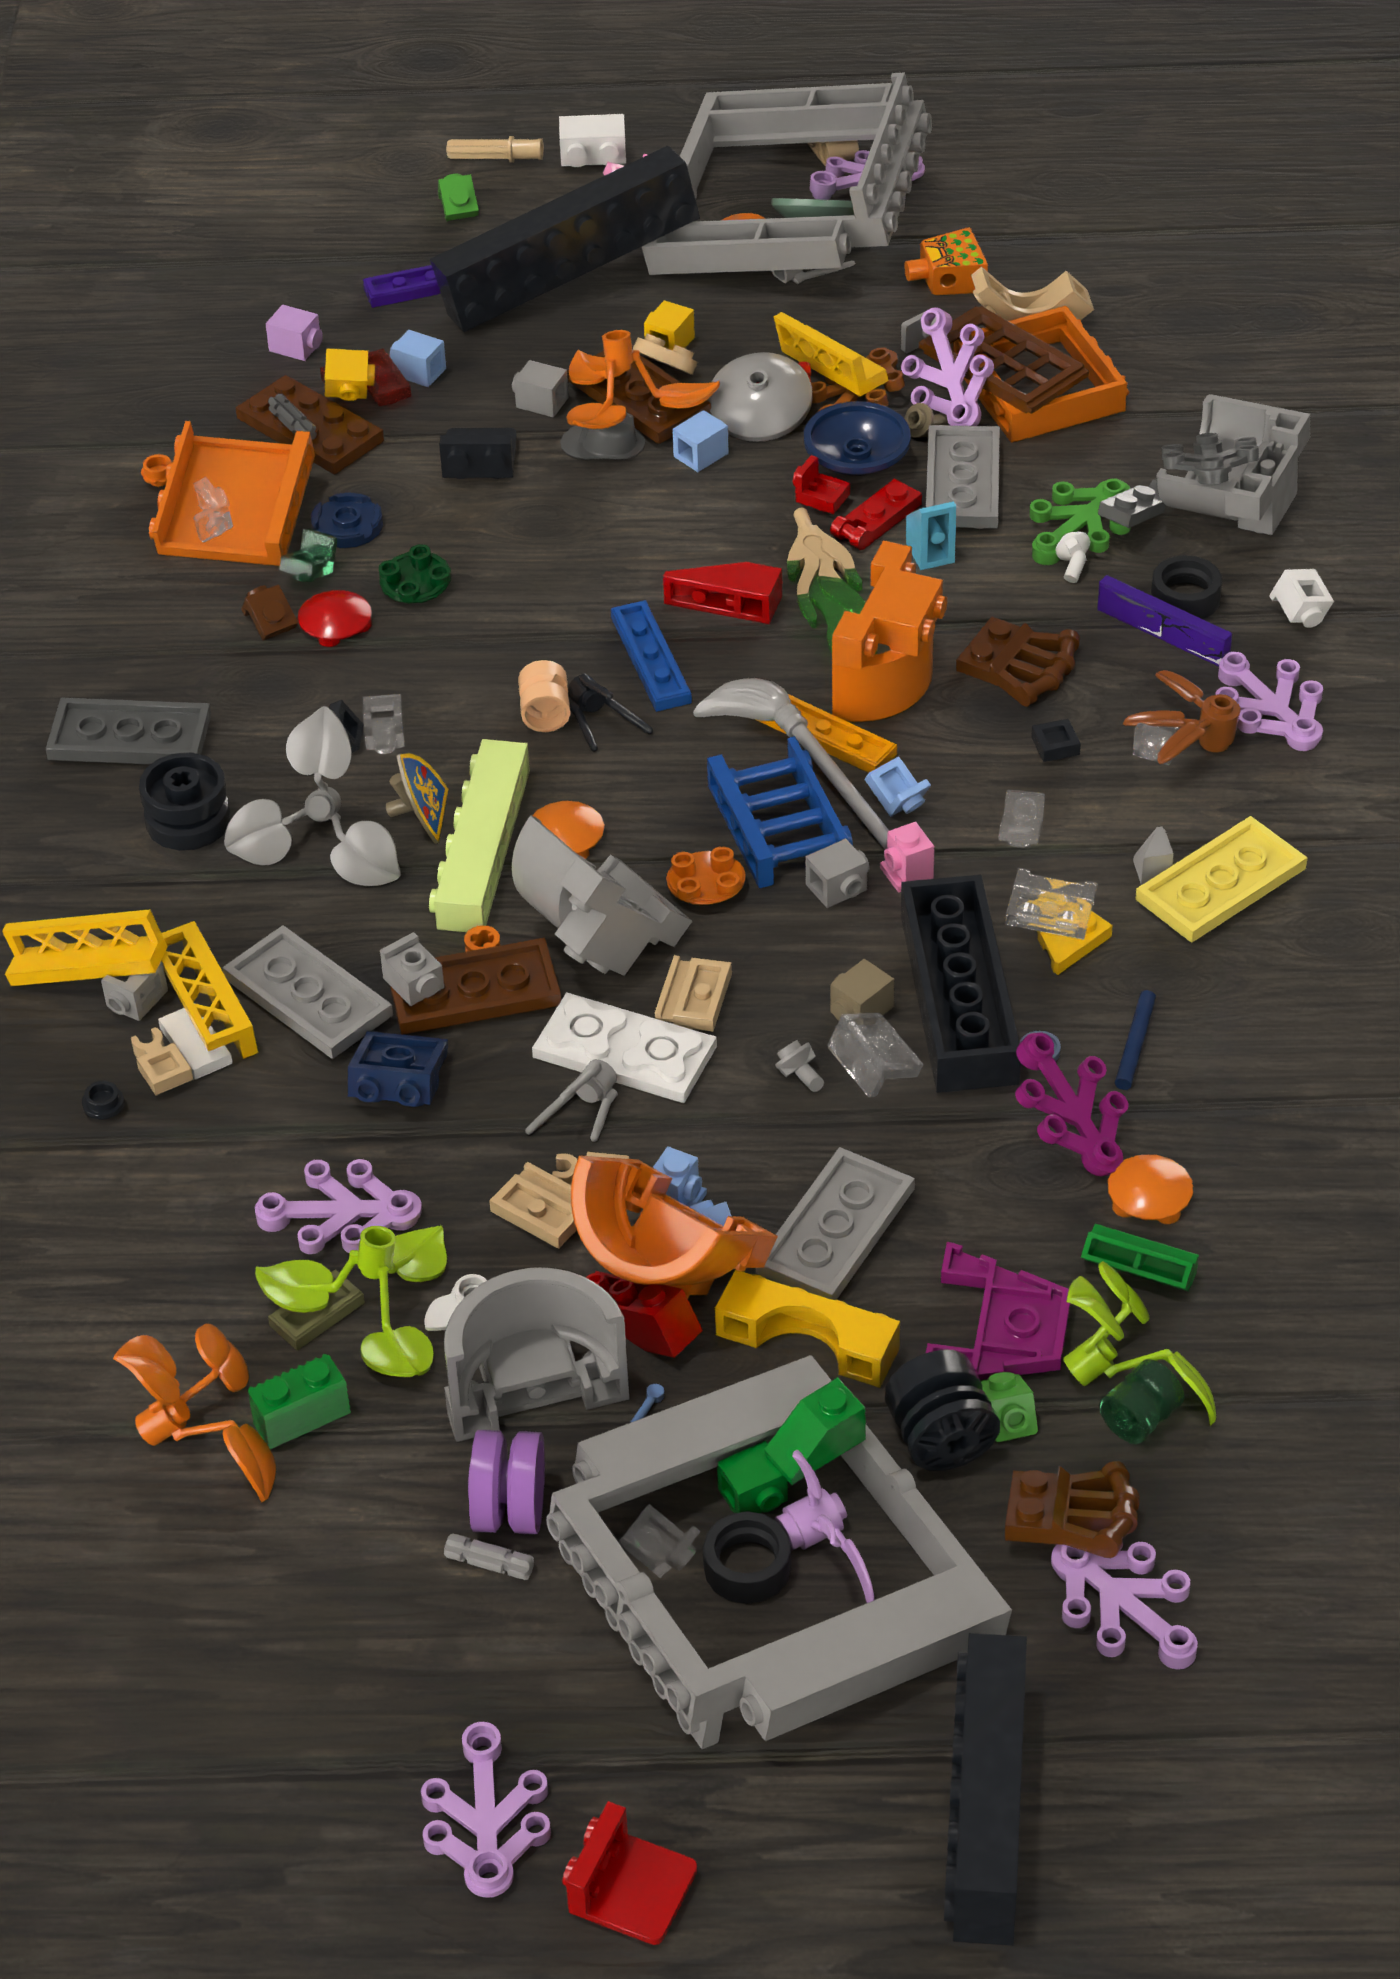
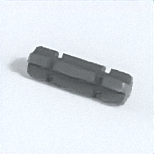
(291, 415)

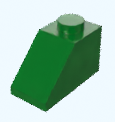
(820, 1428)

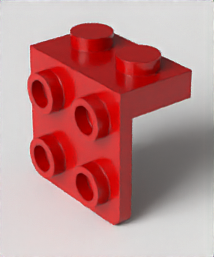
(626, 1879)

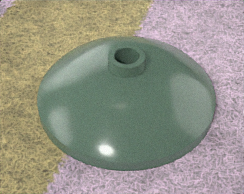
(811, 207)

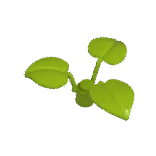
(413, 1255)
(1097, 1352)

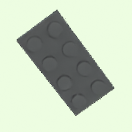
(126, 730)

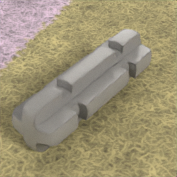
(489, 1556)

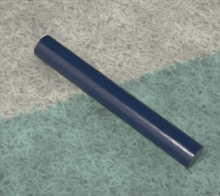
(1135, 1040)

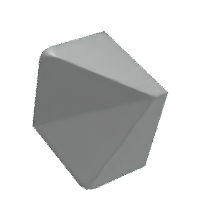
(1153, 856)

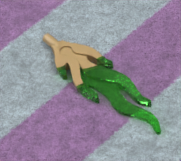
(819, 582)

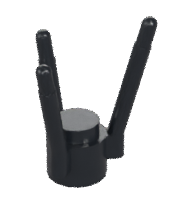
(591, 696)

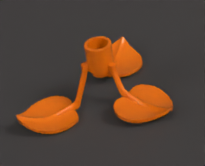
(618, 358)
(169, 1414)

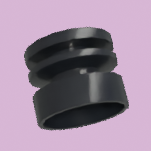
(942, 1410)

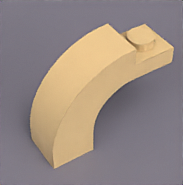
(1014, 305)

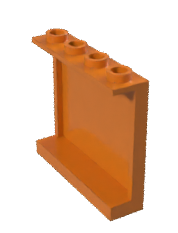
(263, 490)

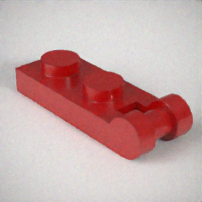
(877, 514)

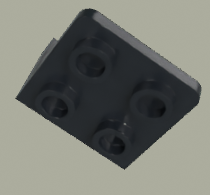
(478, 453)

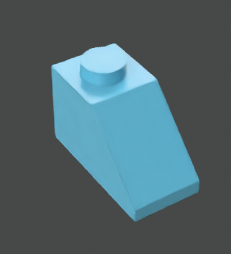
(932, 535)

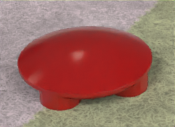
(335, 616)

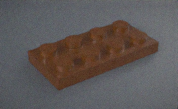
(634, 394)
(340, 433)
(485, 986)

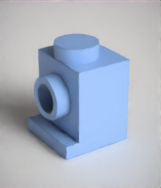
(685, 1176)

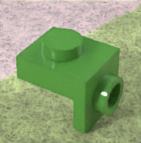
(457, 197)
(1013, 1404)

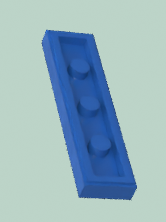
(651, 656)

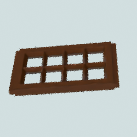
(1072, 370)

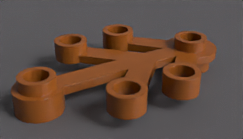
(883, 357)

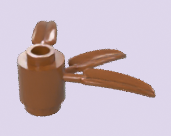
(1214, 728)

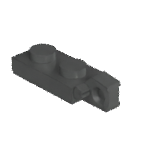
(1133, 505)

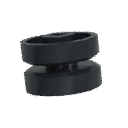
(184, 801)

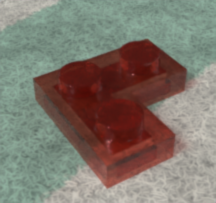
(388, 380)

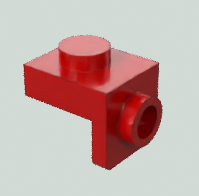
(819, 489)

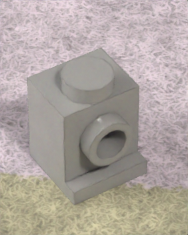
(411, 969)

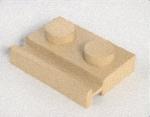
(694, 993)
(537, 1205)

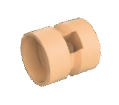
(544, 696)

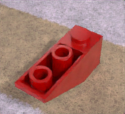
(654, 1314)

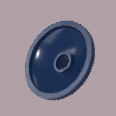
(857, 437)

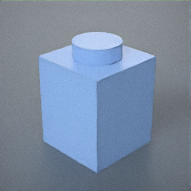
(419, 357)
(700, 441)

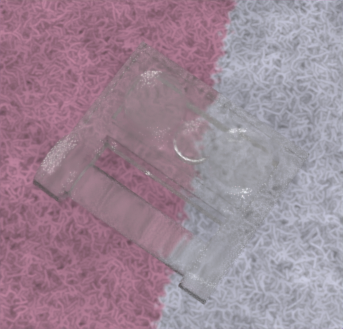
(1050, 904)

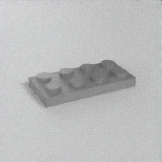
(966, 471)
(307, 991)
(836, 1224)

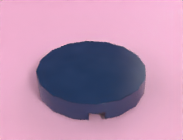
(348, 518)

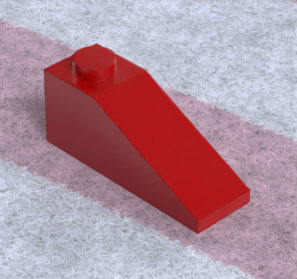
(729, 590)

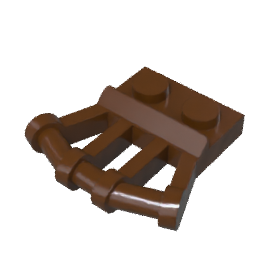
(997, 653)
(1073, 1509)

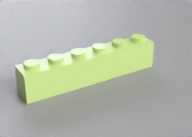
(480, 836)

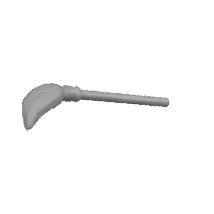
(770, 702)

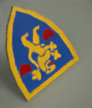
(420, 792)

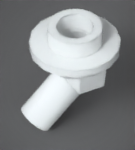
(1073, 549)

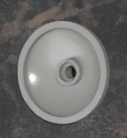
(763, 408)

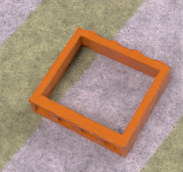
(1103, 400)

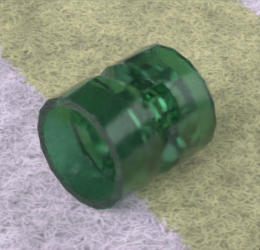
(1141, 1401)

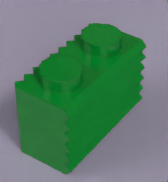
(299, 1401)

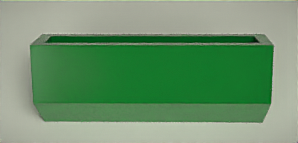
(1141, 1257)

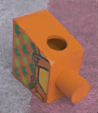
(947, 263)

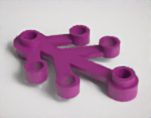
(1097, 1148)

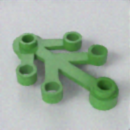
(1079, 515)

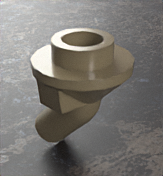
(920, 417)

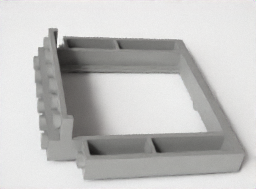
(800, 116)
(808, 1670)

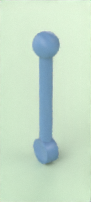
(654, 1394)

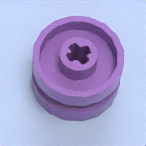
(500, 1481)

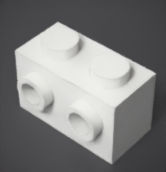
(592, 140)

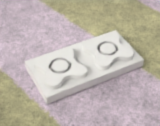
(639, 1048)

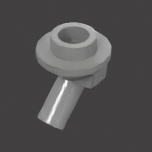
(796, 1059)

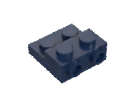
(396, 1068)

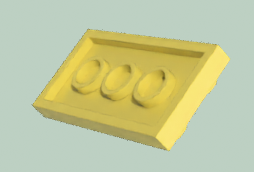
(1221, 879)

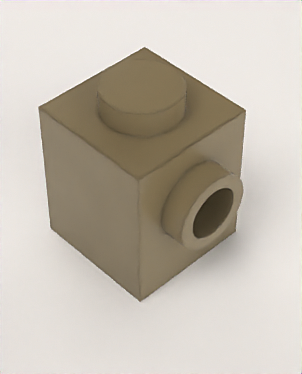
(862, 991)

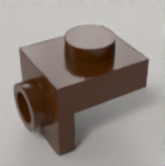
(269, 611)

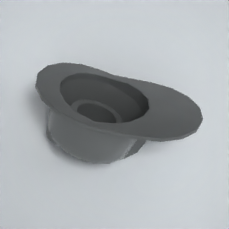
(613, 442)

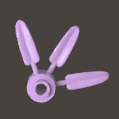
(820, 1518)

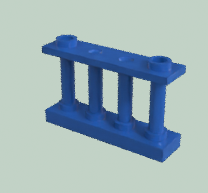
(751, 832)

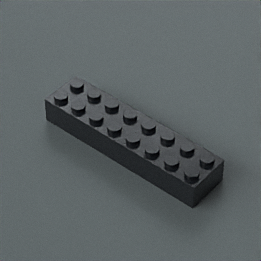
(565, 238)

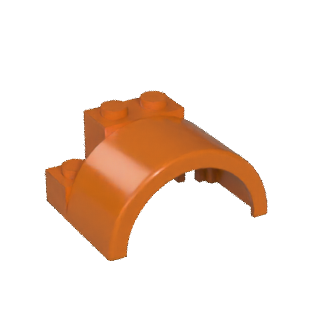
(898, 615)
(668, 1240)

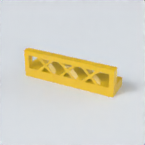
(828, 356)
(90, 955)
(212, 982)

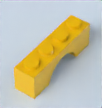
(761, 1309)

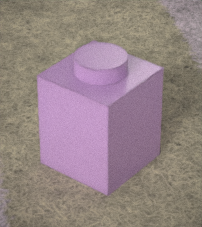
(293, 332)

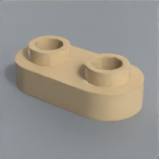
(678, 358)

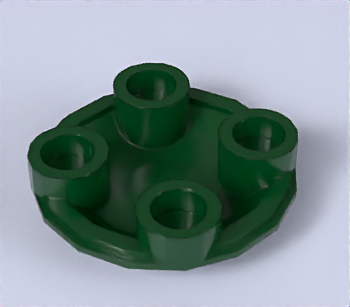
(415, 575)

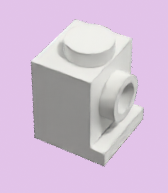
(1302, 596)

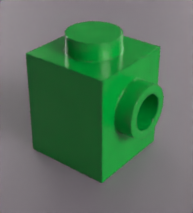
(751, 1481)

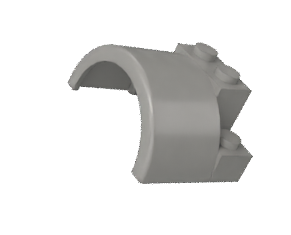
(1257, 490)
(598, 912)
(520, 1340)

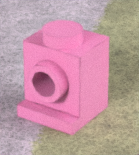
(908, 855)

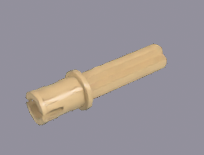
(495, 149)

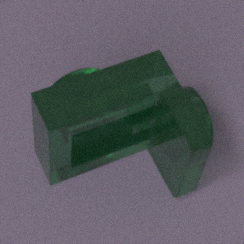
(314, 557)

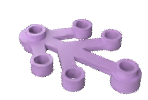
(825, 183)
(952, 371)
(1300, 731)
(389, 1209)
(1124, 1595)
(485, 1819)

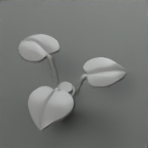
(260, 835)

